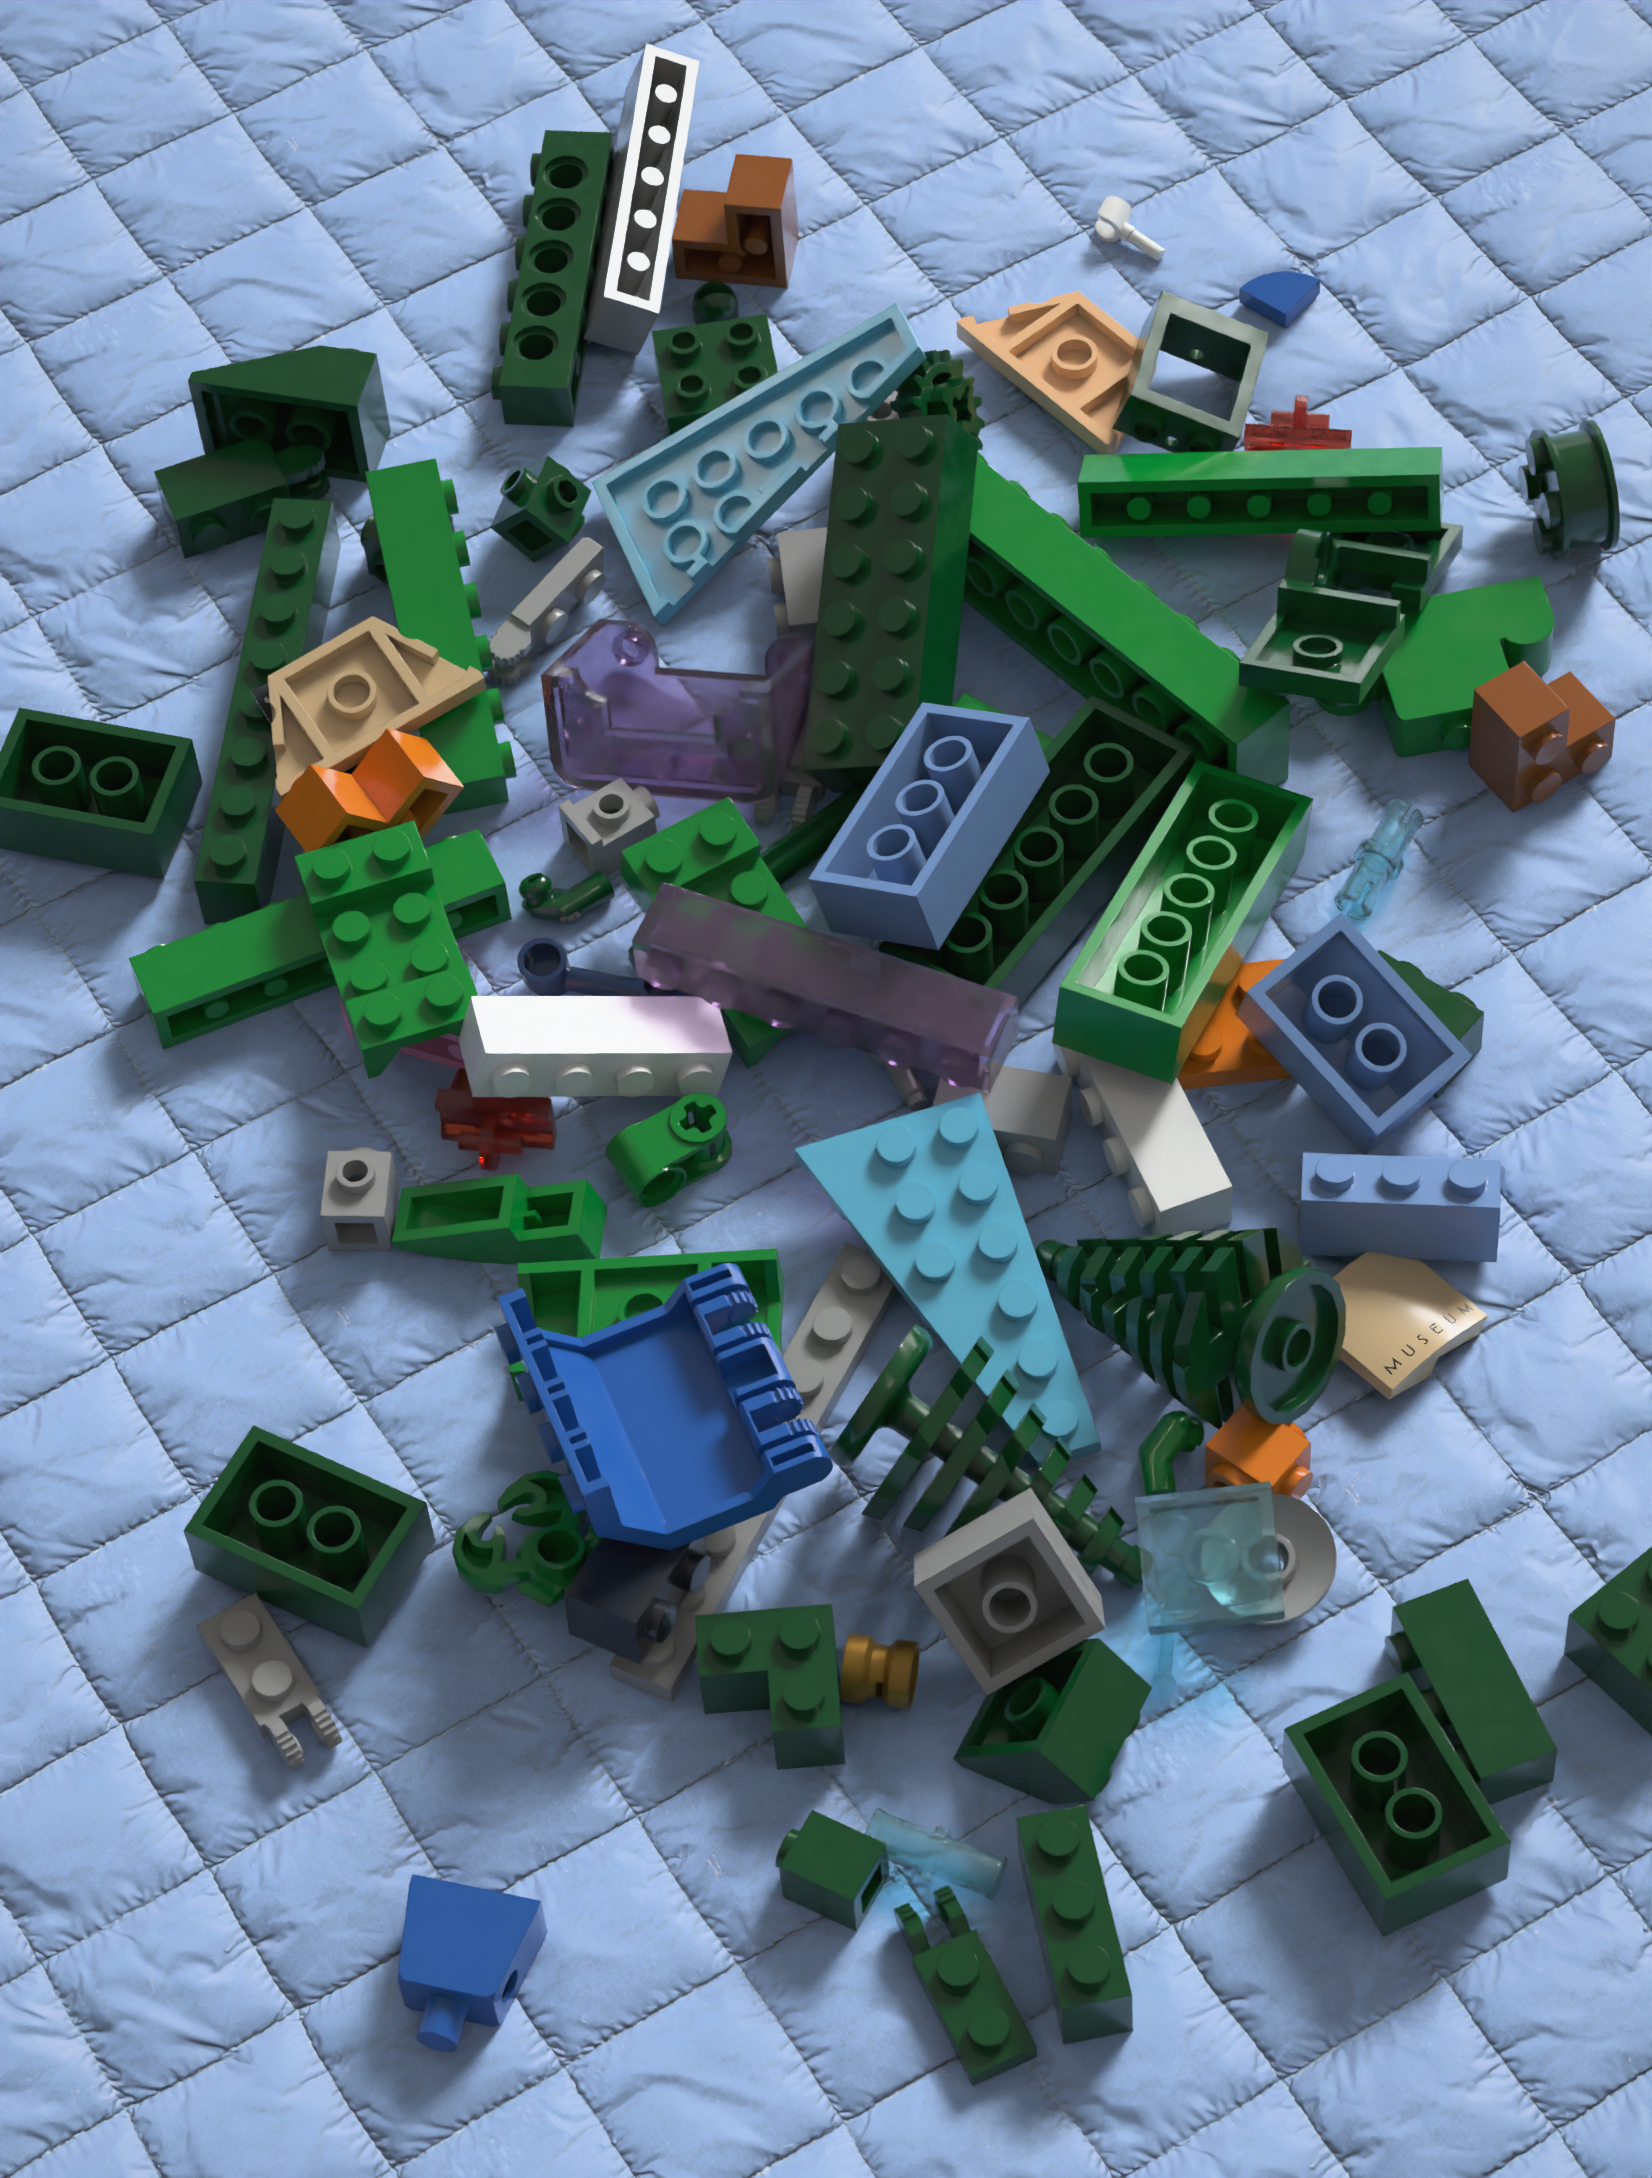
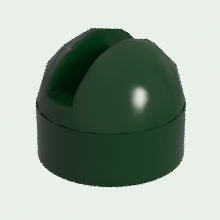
(714, 303)

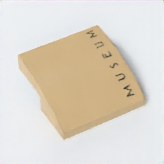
(1401, 1320)

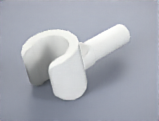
(1113, 224)

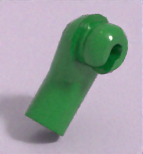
(1169, 1436)

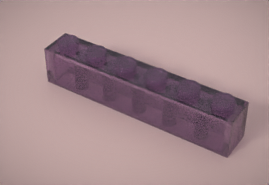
(826, 987)

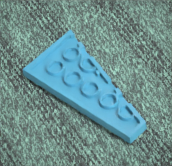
(954, 1243)

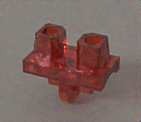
(1296, 431)
(494, 1123)

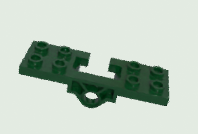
(1339, 641)

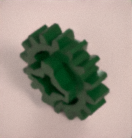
(939, 389)

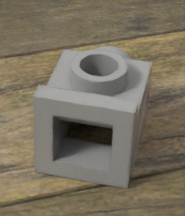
(607, 824)

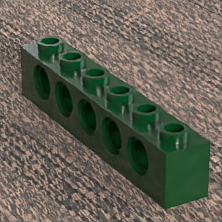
(555, 280)

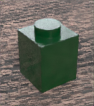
(832, 1869)

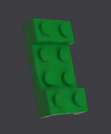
(722, 860)
(386, 941)
(598, 1293)

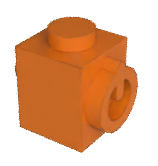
(1257, 1453)

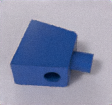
(464, 1956)

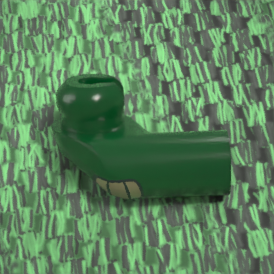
(562, 904)

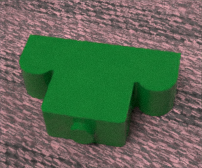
(1448, 653)

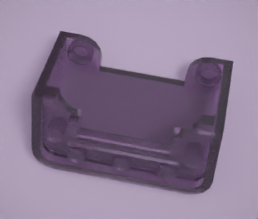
(671, 727)

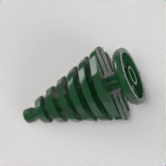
(1211, 1315)
(963, 1453)

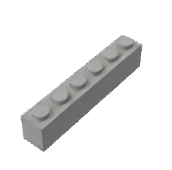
(641, 200)

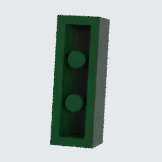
(1472, 1690)
(1074, 1924)

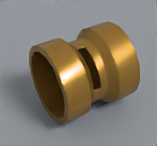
(879, 1671)

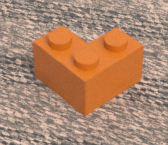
(392, 785)

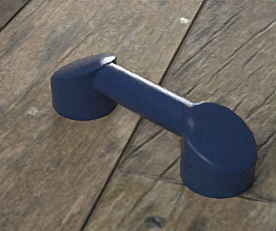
(548, 973)

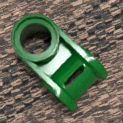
(669, 1153)

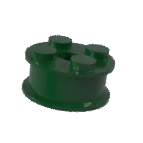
(1571, 490)

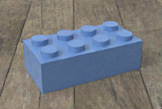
(929, 825)

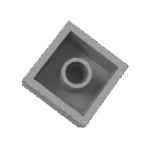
(1008, 1591)

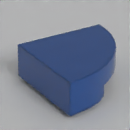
(1280, 295)

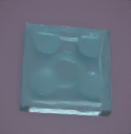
(1210, 1558)

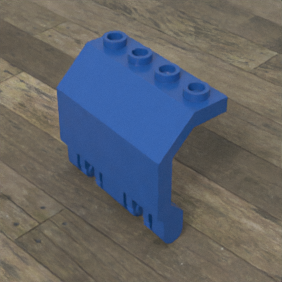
(668, 1413)

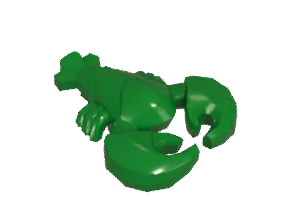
(544, 1558)

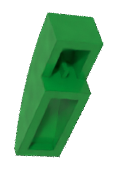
(501, 1221)

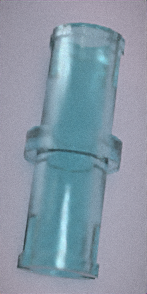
(1379, 859)
(938, 1854)

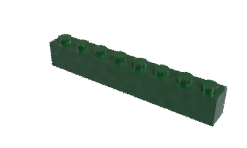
(284, 623)

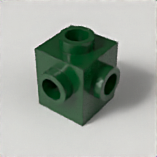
(540, 508)

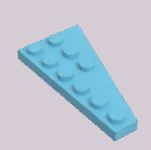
(719, 479)

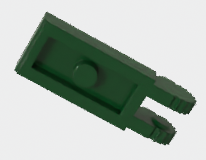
(966, 1992)

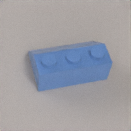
(1352, 1034)
(1400, 1206)

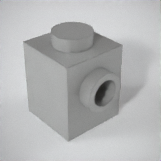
(359, 1200)

